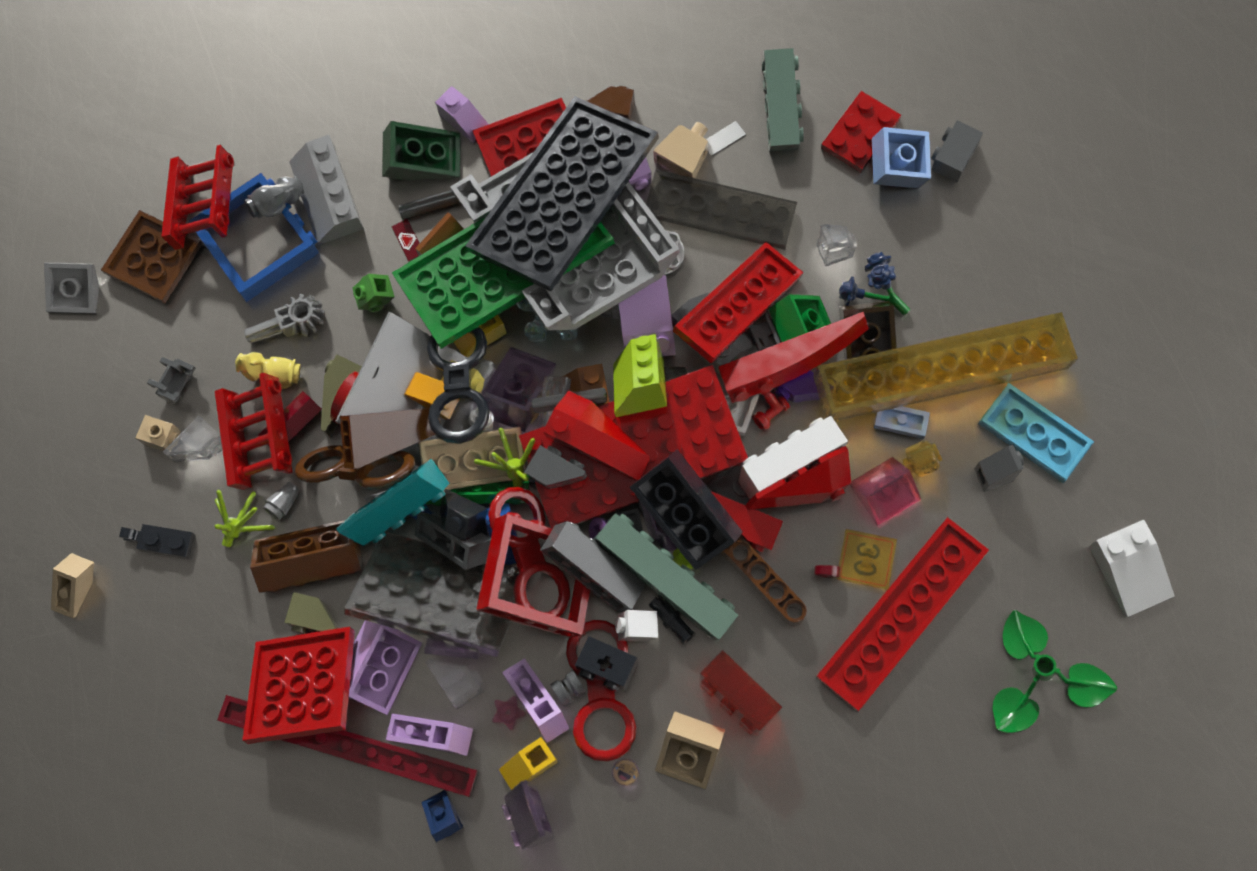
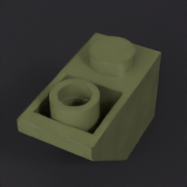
(308, 614)

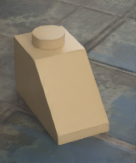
(71, 584)

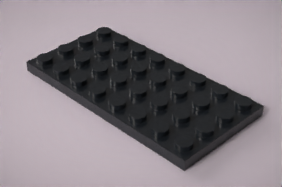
(562, 193)

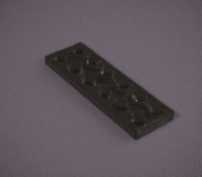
(721, 209)

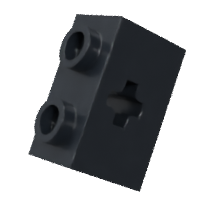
(598, 652)

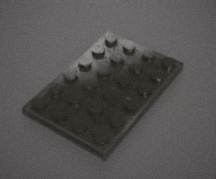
(429, 595)

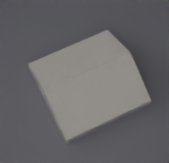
(71, 287)

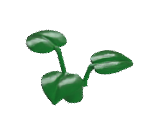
(1027, 636)

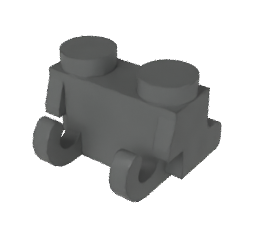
(173, 379)

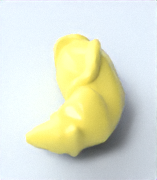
(254, 363)

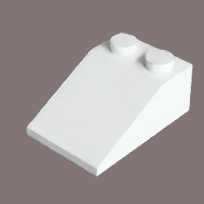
(1133, 568)

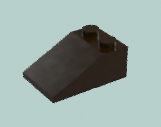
(880, 332)

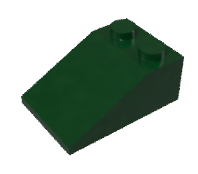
(420, 152)

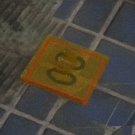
(867, 559)

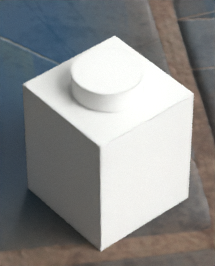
(637, 625)

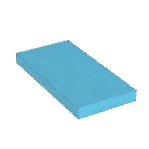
(1036, 432)

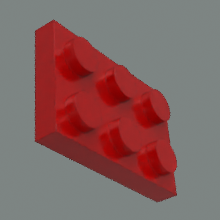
(853, 133)

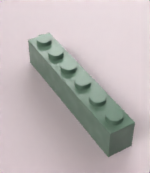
(666, 577)

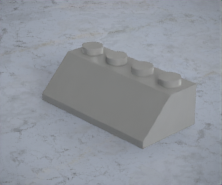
(325, 190)

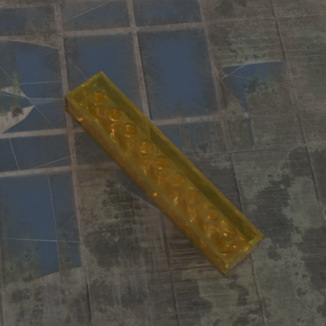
(944, 367)

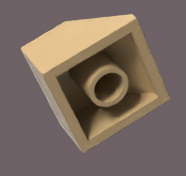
(689, 750)

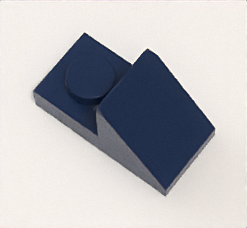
(441, 816)

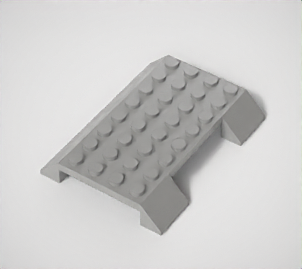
(634, 262)

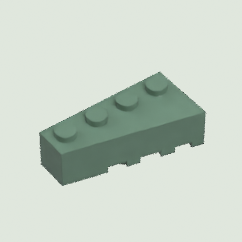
(781, 99)

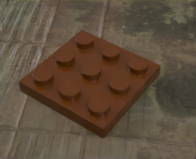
(147, 260)

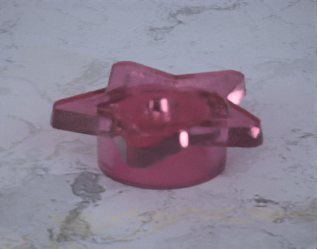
(515, 712)

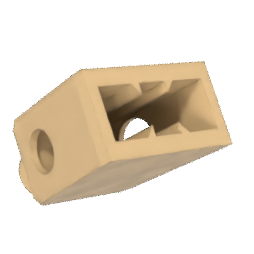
(683, 150)

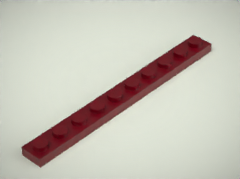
(371, 753)

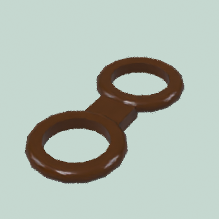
(357, 474)

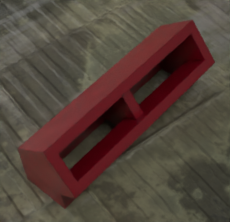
(297, 414)

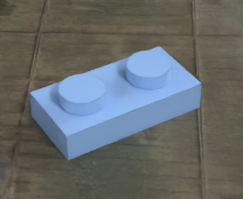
(903, 421)

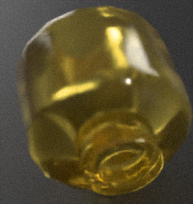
(922, 458)

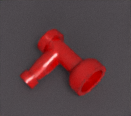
(776, 405)

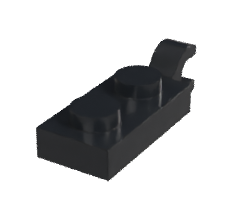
(160, 540)

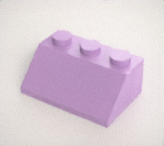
(380, 665)

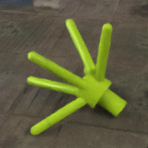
(514, 466)
(232, 526)

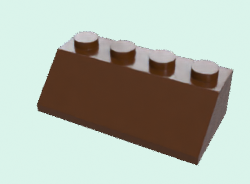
(303, 557)

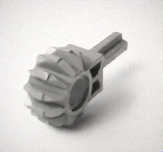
(288, 319)

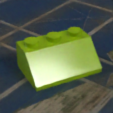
(639, 377)

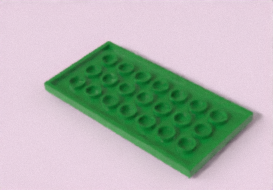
(462, 291)

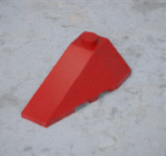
(589, 431)

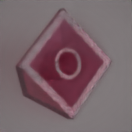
(886, 490)

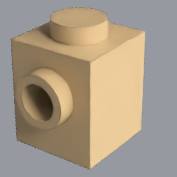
(157, 433)

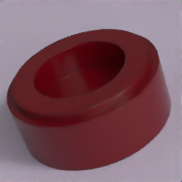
(827, 571)

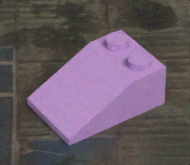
(649, 314)

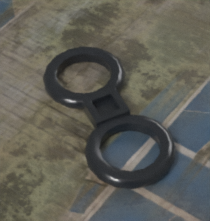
(458, 385)

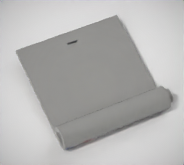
(397, 356)

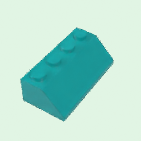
(394, 504)

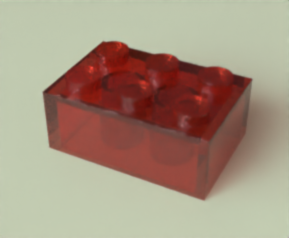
(739, 694)

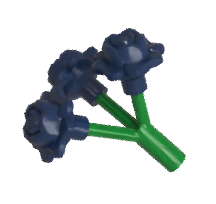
(880, 277)

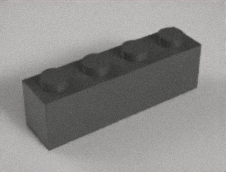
(593, 566)

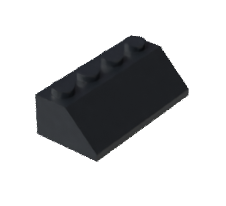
(686, 510)

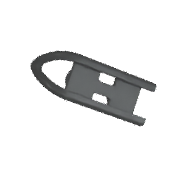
(762, 331)

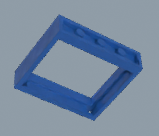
(277, 269)

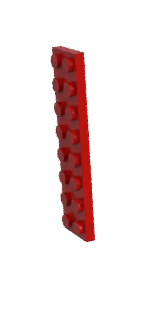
(902, 614)

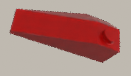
(811, 486)

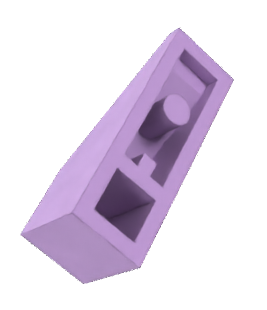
(536, 700)
(429, 734)

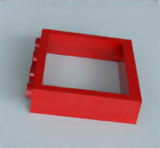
(488, 597)

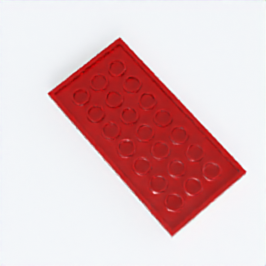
(693, 422)

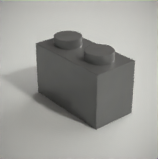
(956, 151)

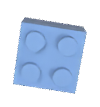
(901, 157)

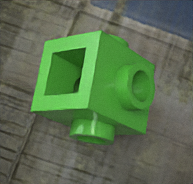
(373, 292)

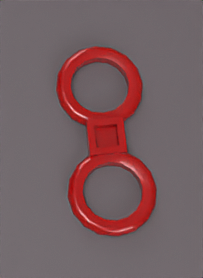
(528, 553)
(600, 698)

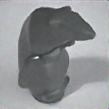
(271, 200)

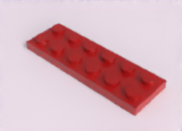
(737, 302)

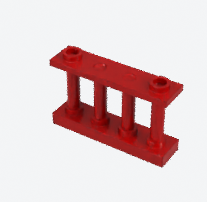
(179, 191)
(232, 432)

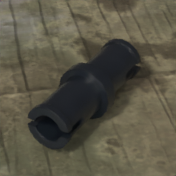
(672, 619)

